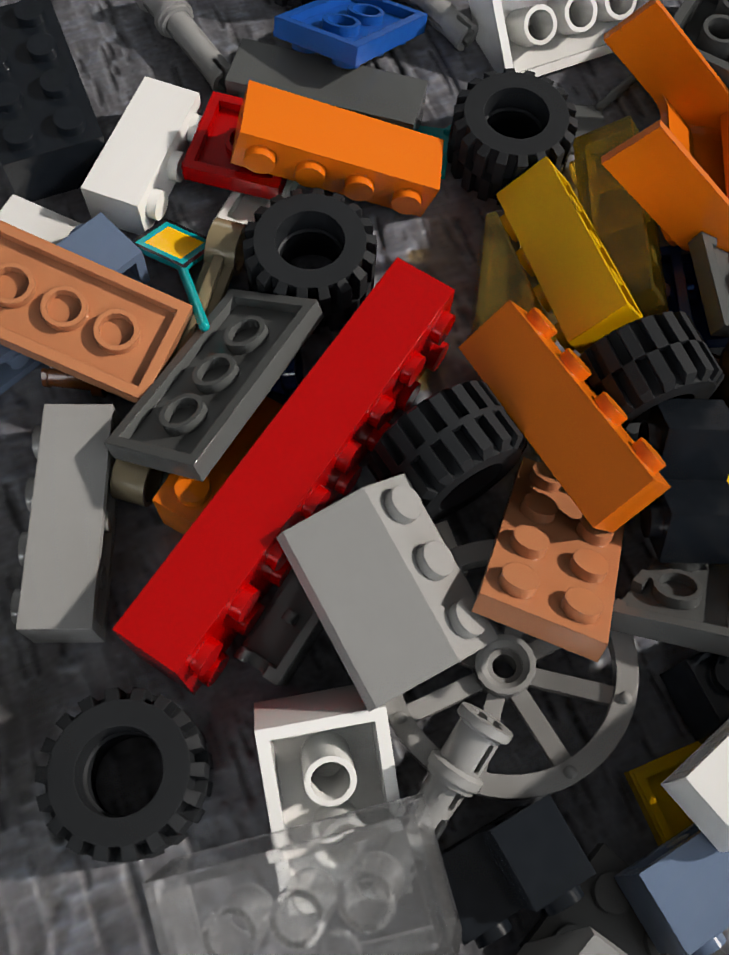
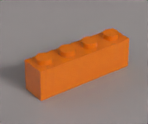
(336, 150)
(564, 418)

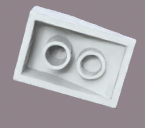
(323, 756)

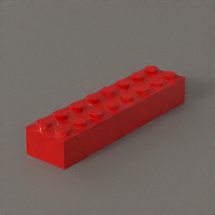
(294, 469)

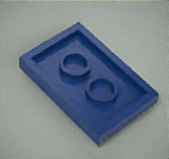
(349, 29)

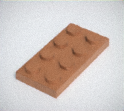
(85, 316)
(551, 567)

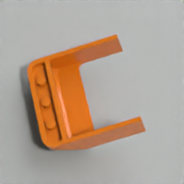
(682, 160)

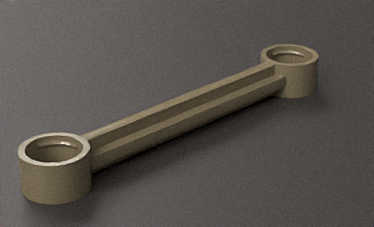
(221, 261)

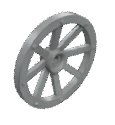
(522, 658)

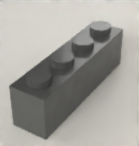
(360, 90)

